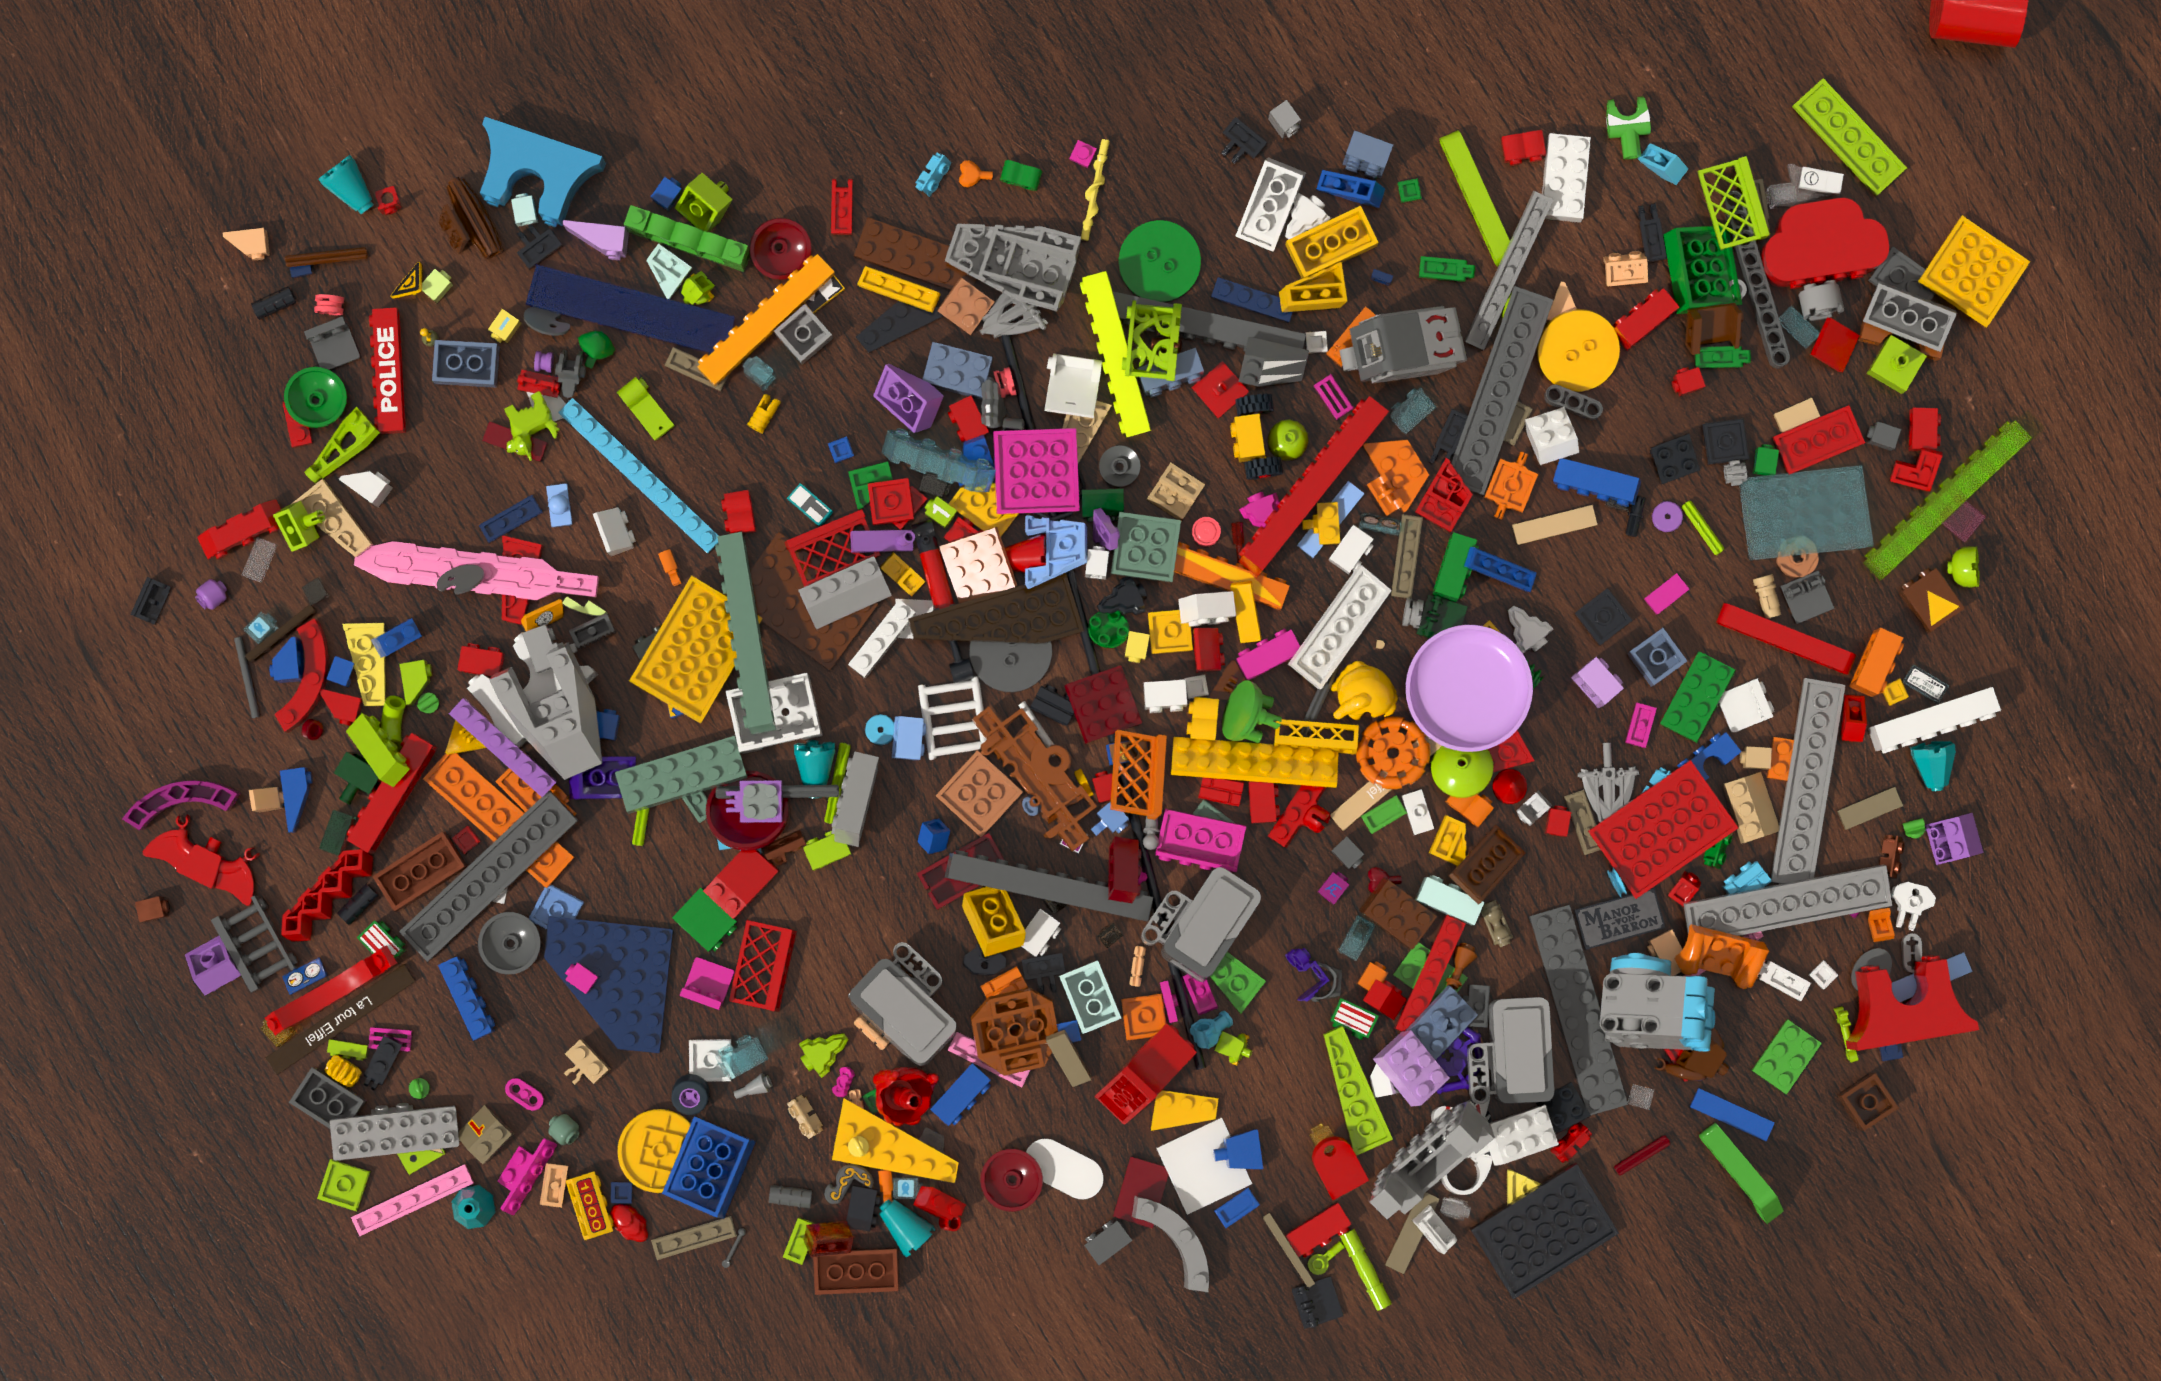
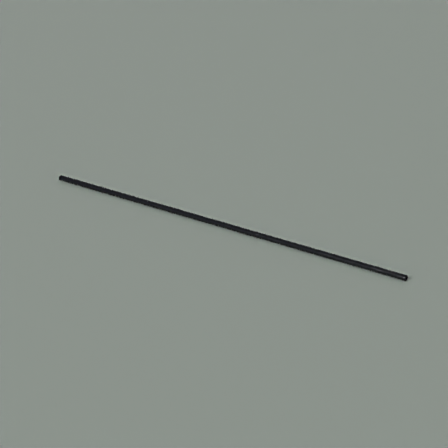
(1094, 669)

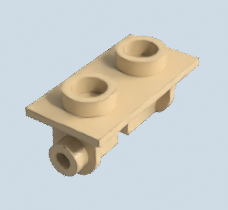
(808, 1125)

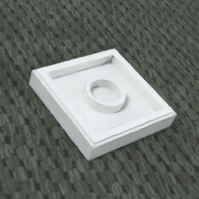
(703, 1060)

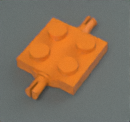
(1511, 485)

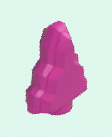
(1260, 508)

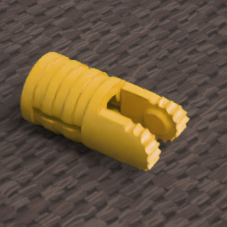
(761, 417)

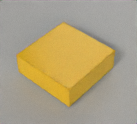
(1895, 692)

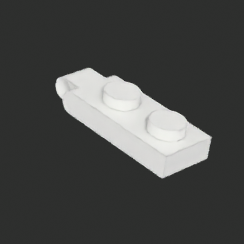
(1784, 980)

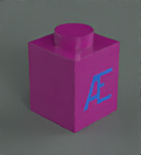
(1333, 887)

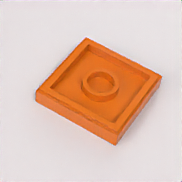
(1143, 1016)

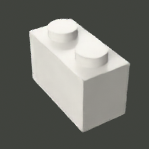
(1351, 549)
(1097, 563)
(1039, 932)

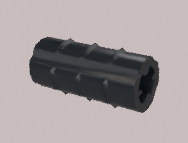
(273, 302)
(357, 904)

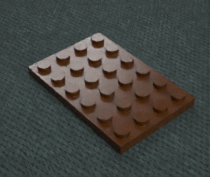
(783, 610)

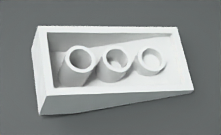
(1270, 204)

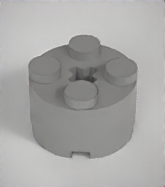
(1821, 300)

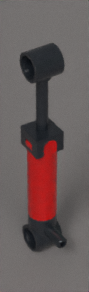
(939, 589)

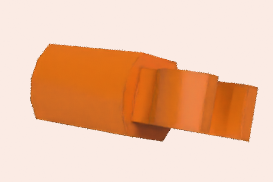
(670, 566)
(886, 1184)

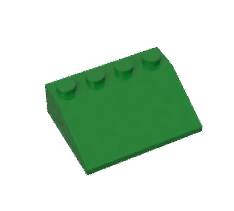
(1700, 269)

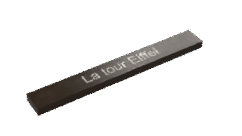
(340, 1019)

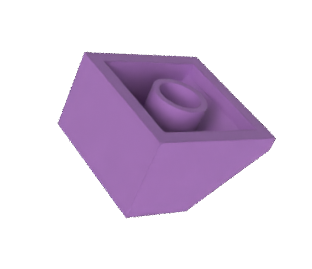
(211, 965)

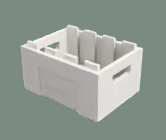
(801, 723)

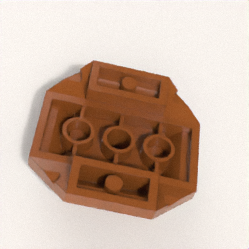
(1020, 1048)

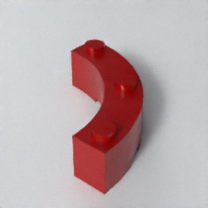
(313, 678)

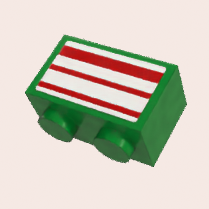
(378, 936)
(1353, 1018)

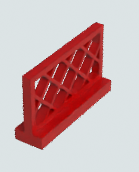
(821, 533)
(780, 968)

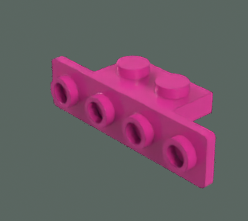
(522, 1173)

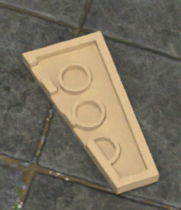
(338, 520)

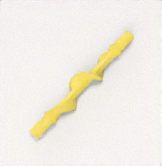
(1091, 192)

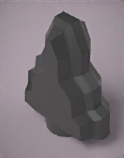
(992, 404)

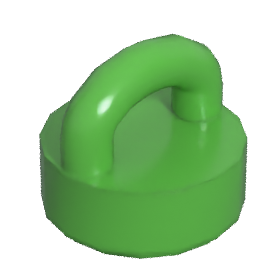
(419, 1088)

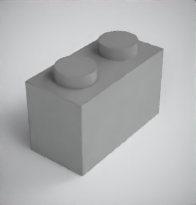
(1285, 120)

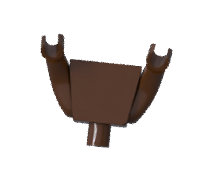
(1699, 1064)

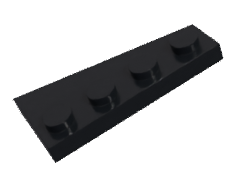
(895, 323)

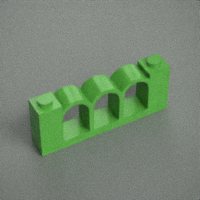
(687, 238)

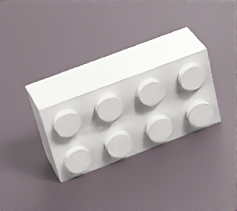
(1566, 176)

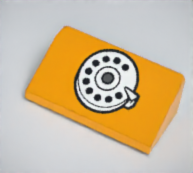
(543, 615)

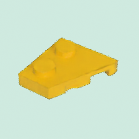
(1450, 841)

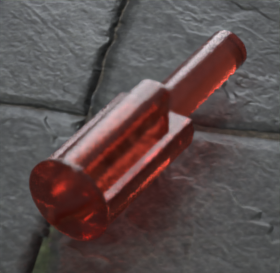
(1238, 537)

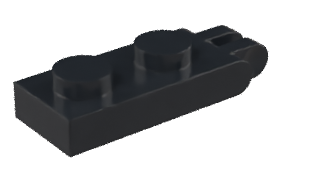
(382, 1061)

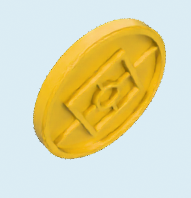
(1578, 350)
(651, 1147)

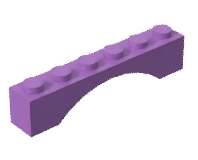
(502, 747)

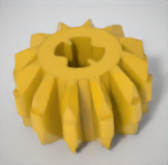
(342, 1071)

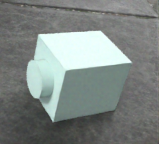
(524, 210)

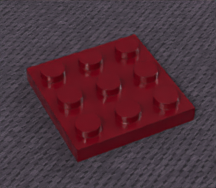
(1103, 704)

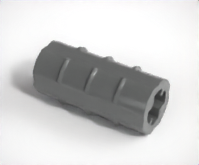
(790, 1196)

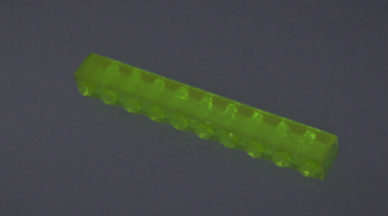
(1947, 500)

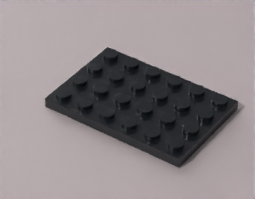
(1544, 1231)

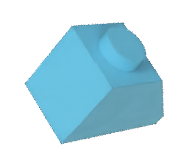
(1663, 163)

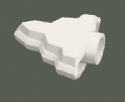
(1305, 215)
(1528, 630)

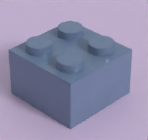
(1657, 657)

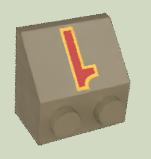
(484, 1134)

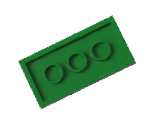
(1697, 697)

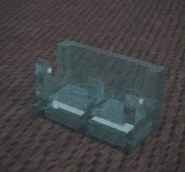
(1798, 327)

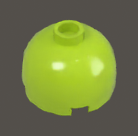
(1288, 440)
(1965, 567)

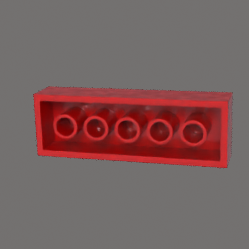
(388, 800)

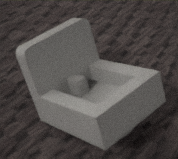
(1533, 808)

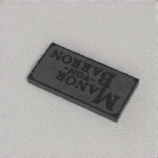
(1619, 919)

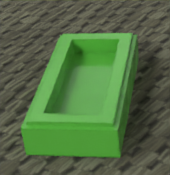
(1383, 814)

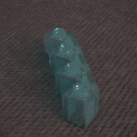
(947, 464)

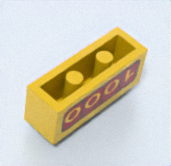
(589, 1205)

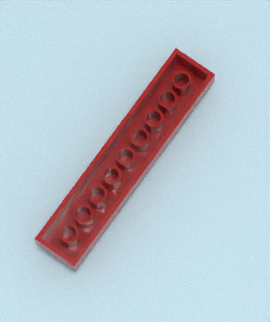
(1317, 480)

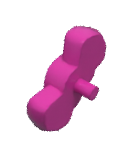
(843, 1082)

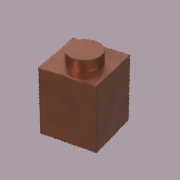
(152, 909)

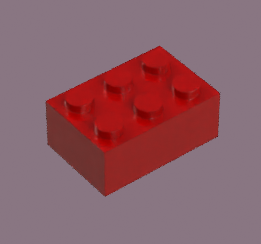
(1644, 318)

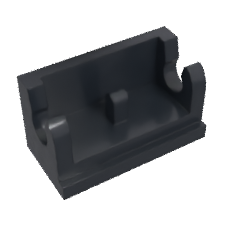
(151, 600)

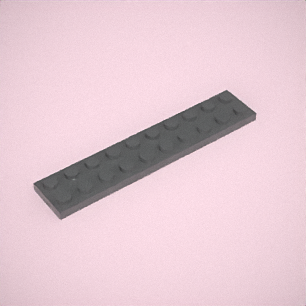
(1500, 387)
(488, 876)
(1578, 1010)

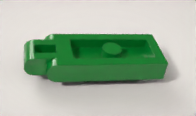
(1445, 269)
(1722, 357)

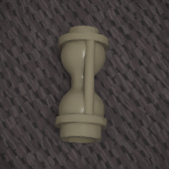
(1492, 914)

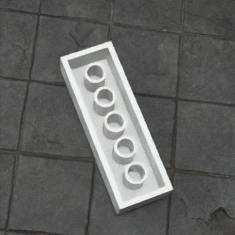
(1933, 719)

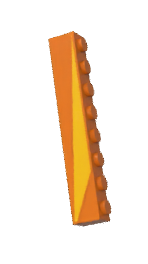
(1221, 575)

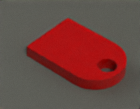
(1339, 1168)

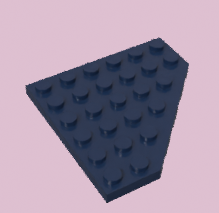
(631, 973)

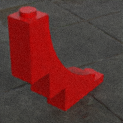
(331, 991)

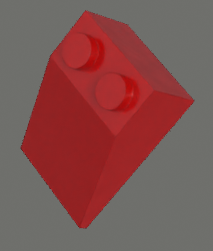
(741, 881)

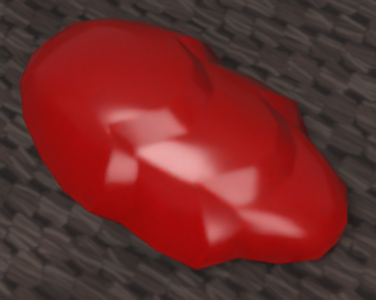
(629, 1222)

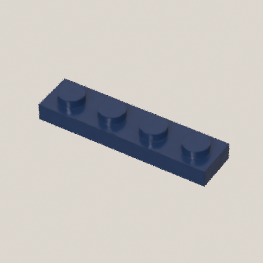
(1250, 299)

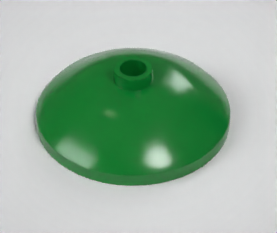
(310, 384)

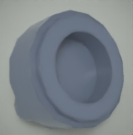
(1032, 811)

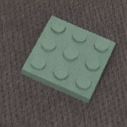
(1146, 547)

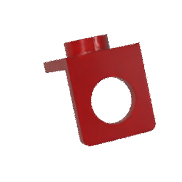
(389, 208)

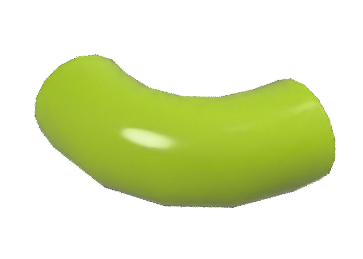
(392, 719)

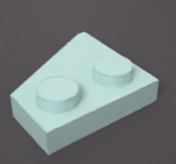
(668, 270)

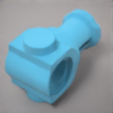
(1207, 1031)

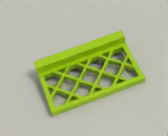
(1750, 196)

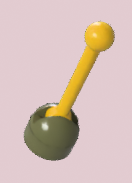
(429, 335)

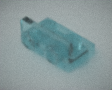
(1411, 411)

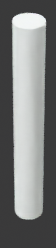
(1041, 732)

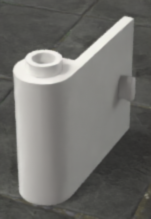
(1073, 385)

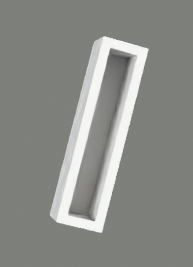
(882, 639)

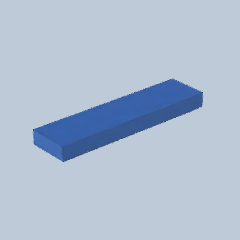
(1500, 569)
(1732, 1114)

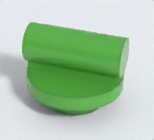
(428, 703)
(1914, 828)

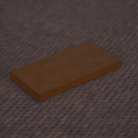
(1487, 864)

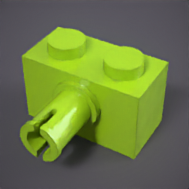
(298, 525)

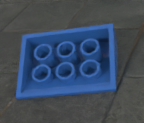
(708, 1167)

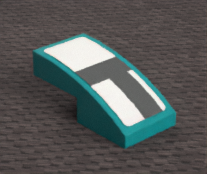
(810, 505)

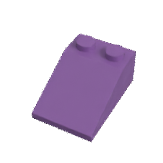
(908, 398)

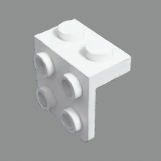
(1746, 705)

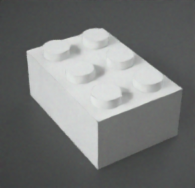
(1521, 1135)

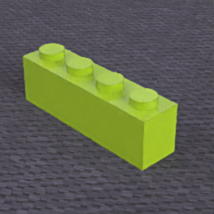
(378, 749)

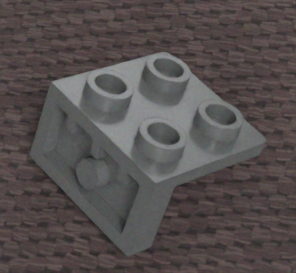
(333, 343)

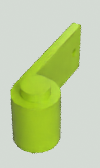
(645, 408)

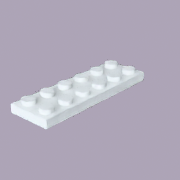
(1339, 627)

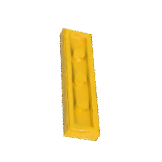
(898, 289)

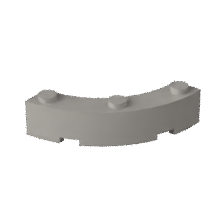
(1184, 1238)

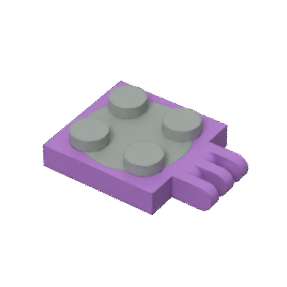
(757, 801)

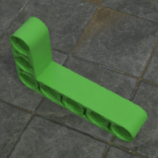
(1742, 1172)

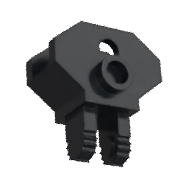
(974, 958)

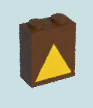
(1931, 599)

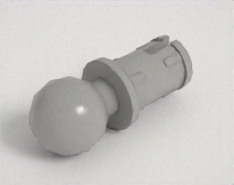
(1151, 841)

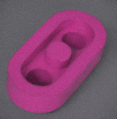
(524, 1095)

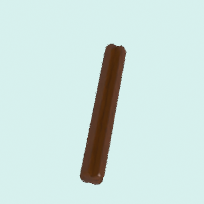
(326, 257)

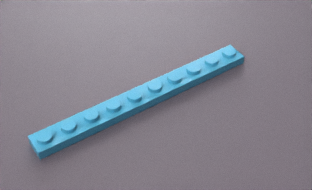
(639, 475)

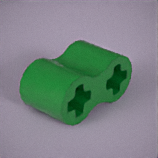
(1020, 175)

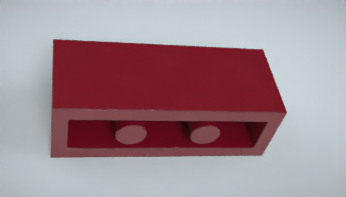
(1124, 870)

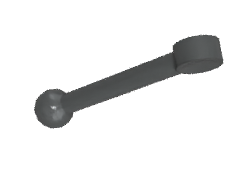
(726, 1263)

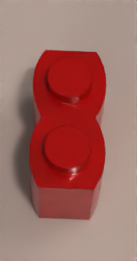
(1523, 147)
(739, 512)

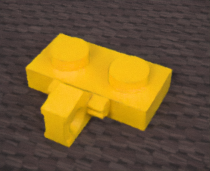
(1325, 523)

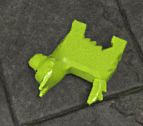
(528, 422)

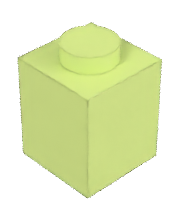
(436, 285)

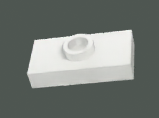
(1417, 812)

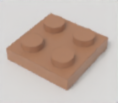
(965, 306)

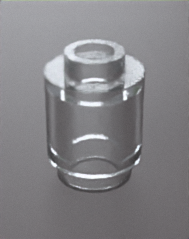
(1455, 1208)

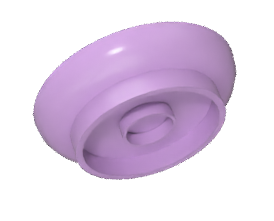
(1469, 688)

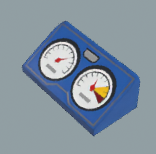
(305, 976)

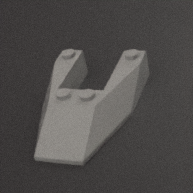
(561, 724)

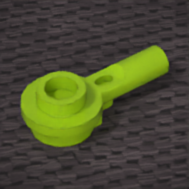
(1319, 1263)

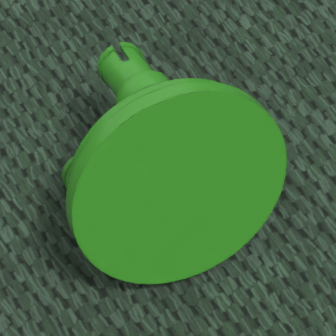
(1245, 711)

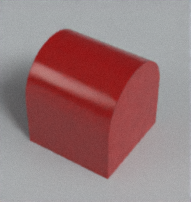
(1978, 21)

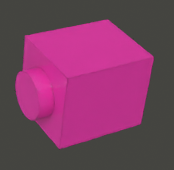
(581, 977)

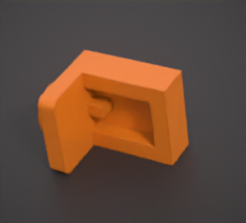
(1880, 924)

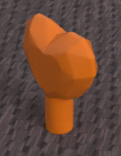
(972, 174)

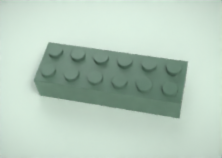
(681, 775)

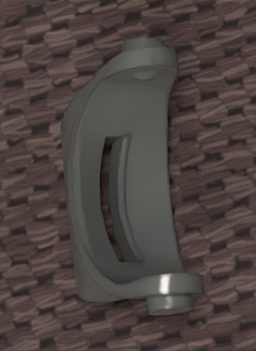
(1336, 988)

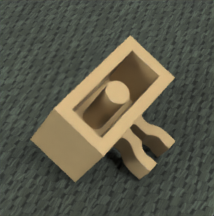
(587, 1061)

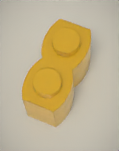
(1204, 718)

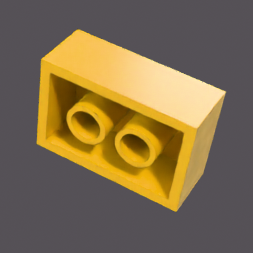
(993, 920)

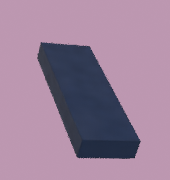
(510, 519)

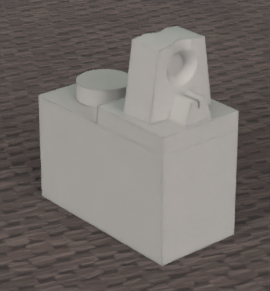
(539, 643)

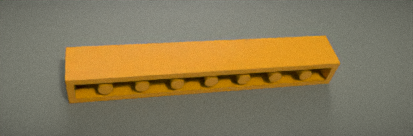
(765, 320)

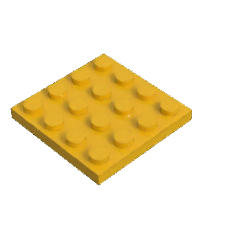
(1974, 271)

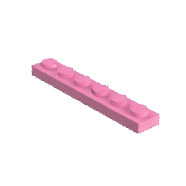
(412, 1200)

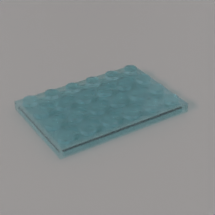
(1806, 512)

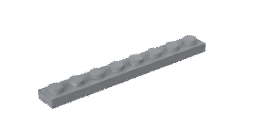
(1508, 270)

